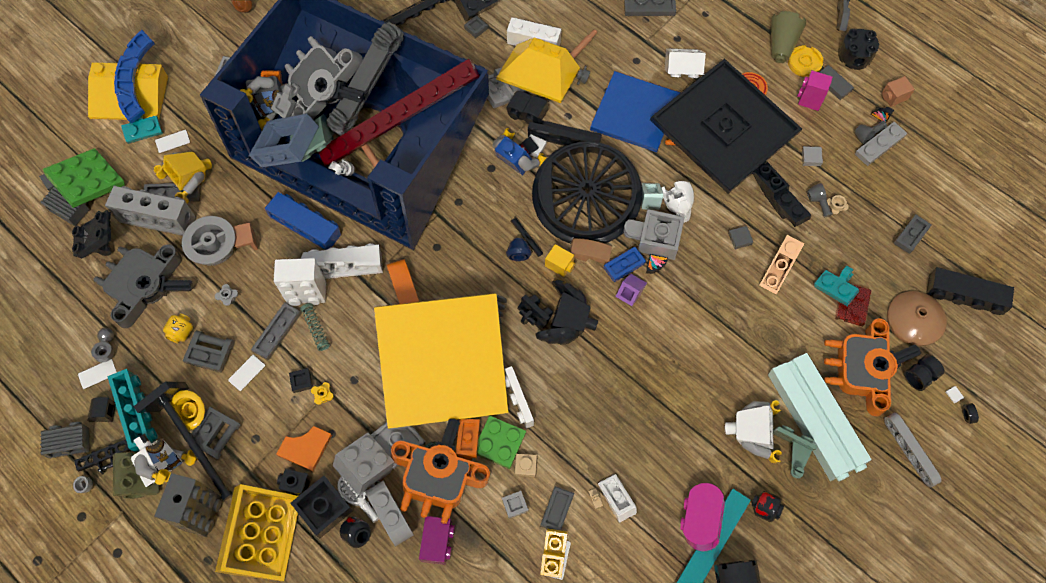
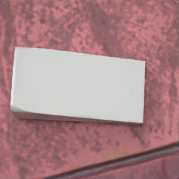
(617, 498)

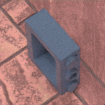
(268, 153)

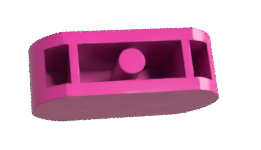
(703, 517)

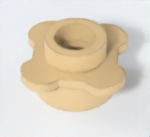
(841, 201)

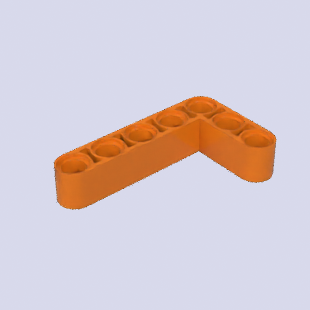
(402, 282)

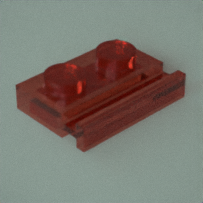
(857, 310)

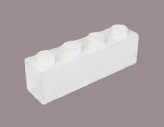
(348, 261)

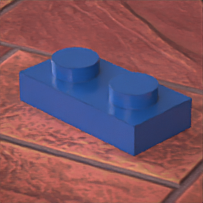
(624, 264)

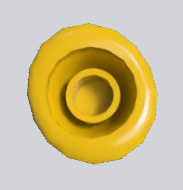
(189, 408)

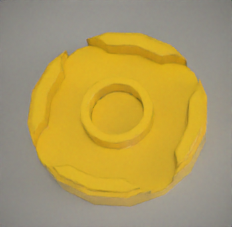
(805, 60)

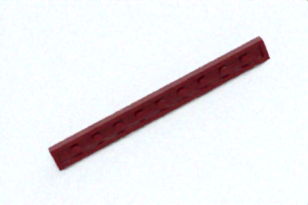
(400, 112)

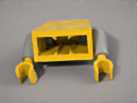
(184, 170)

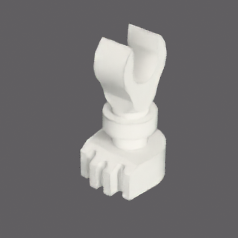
(342, 168)

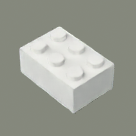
(300, 281)

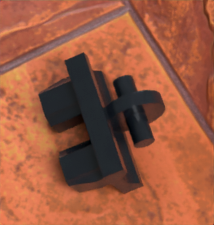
(532, 313)

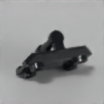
(93, 236)

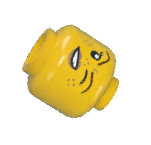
(177, 328)

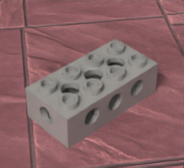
(150, 210)

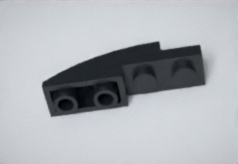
(779, 196)

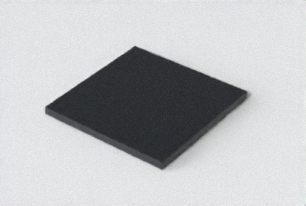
(726, 125)

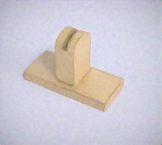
(595, 498)

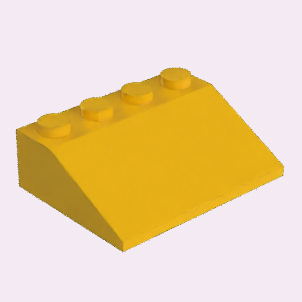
(149, 90)
(258, 534)

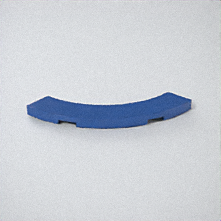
(125, 76)

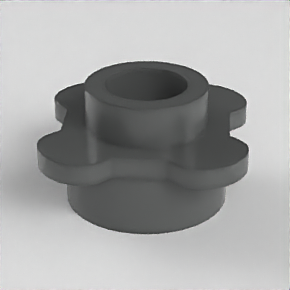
(582, 75)

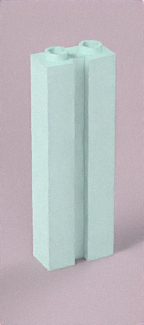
(819, 417)

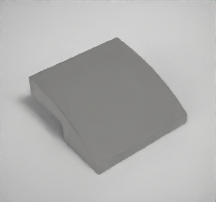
(500, 92)

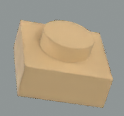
(525, 465)

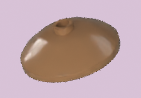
(912, 327)

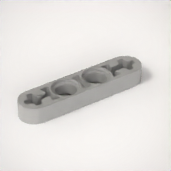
(912, 450)

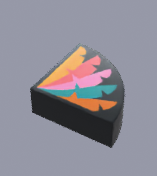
(882, 114)
(656, 263)

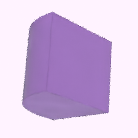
(631, 289)

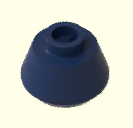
(518, 250)

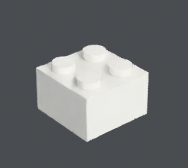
(685, 62)

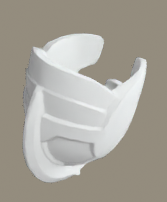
(679, 199)

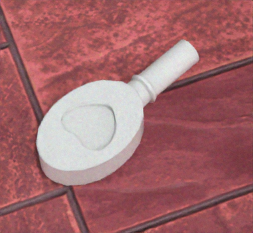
(352, 498)

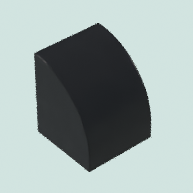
(101, 410)

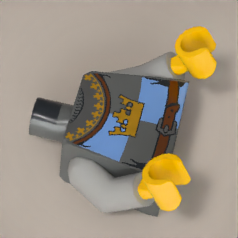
(262, 93)

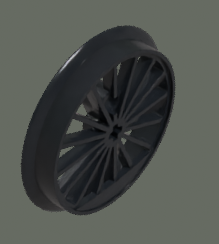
(543, 191)

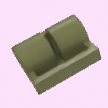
(126, 481)

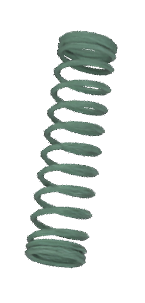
(310, 313)

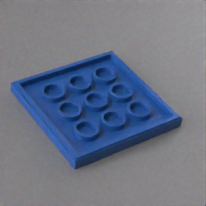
(628, 110)

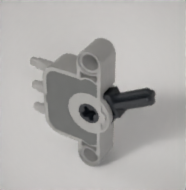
(322, 78)

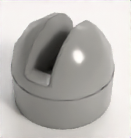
(80, 487)

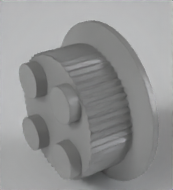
(209, 240)

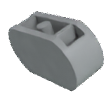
(389, 513)

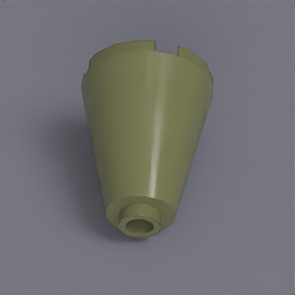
(785, 33)

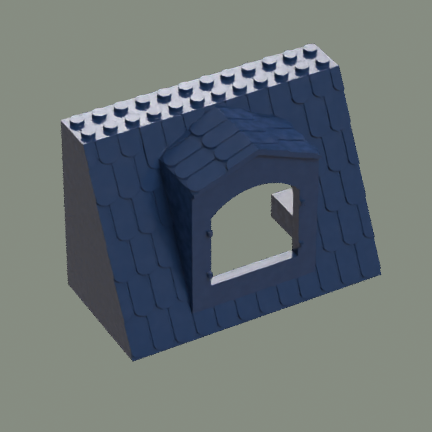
(406, 185)

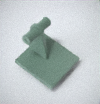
(801, 449)

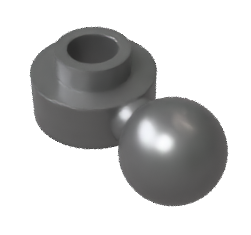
(105, 336)

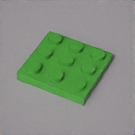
(83, 177)

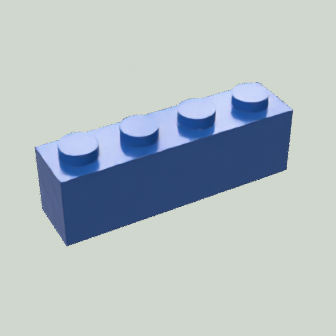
(303, 221)

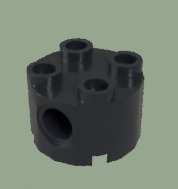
(858, 48)
(737, 572)

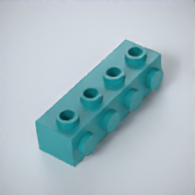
(126, 395)

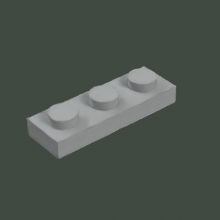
(880, 143)

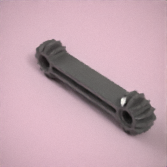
(383, 45)

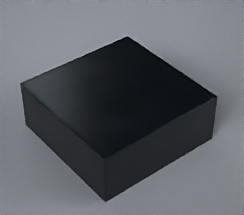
(300, 380)

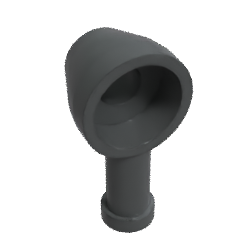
(866, 133)
(818, 194)

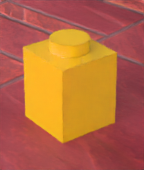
(560, 261)

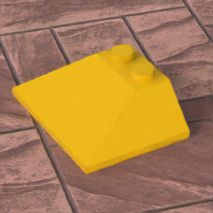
(540, 69)

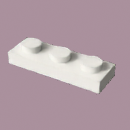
(517, 398)

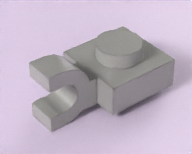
(283, 102)

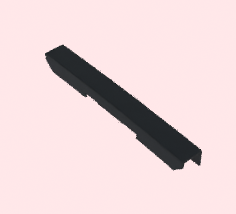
(526, 236)

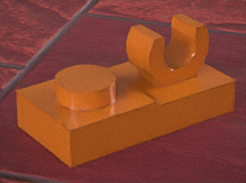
(468, 438)

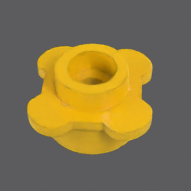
(327, 396)

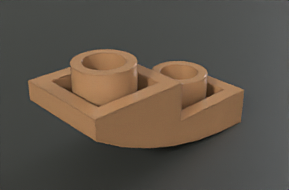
(588, 249)

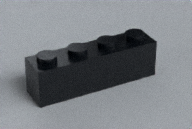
(970, 291)

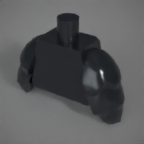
(569, 317)

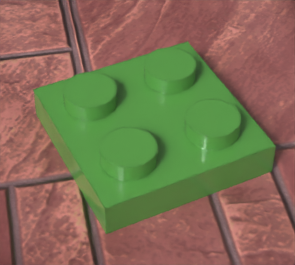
(500, 442)

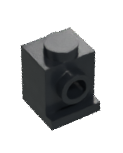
(301, 482)

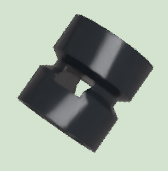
(924, 372)

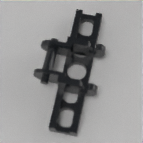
(98, 462)

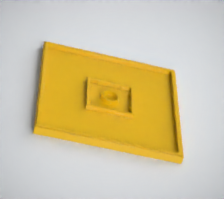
(441, 360)

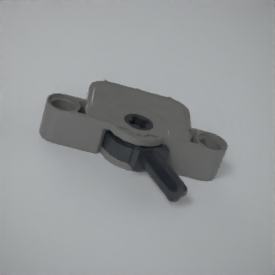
(141, 281)

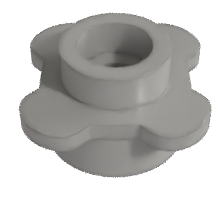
(226, 300)

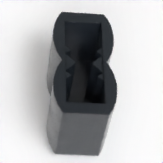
(527, 107)

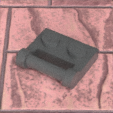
(208, 357)
(210, 427)

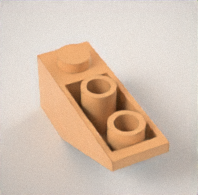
(781, 264)

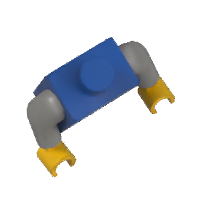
(515, 155)

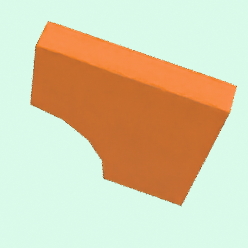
(305, 450)

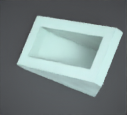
(651, 196)

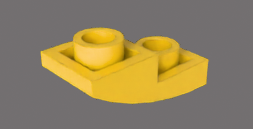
(554, 553)

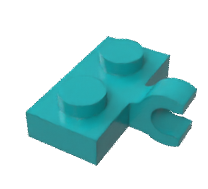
(141, 129)
(838, 286)

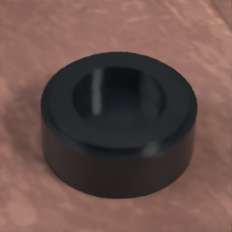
(970, 413)

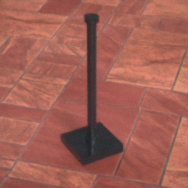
(160, 399)

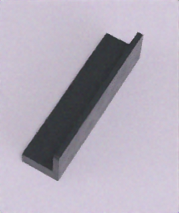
(561, 134)

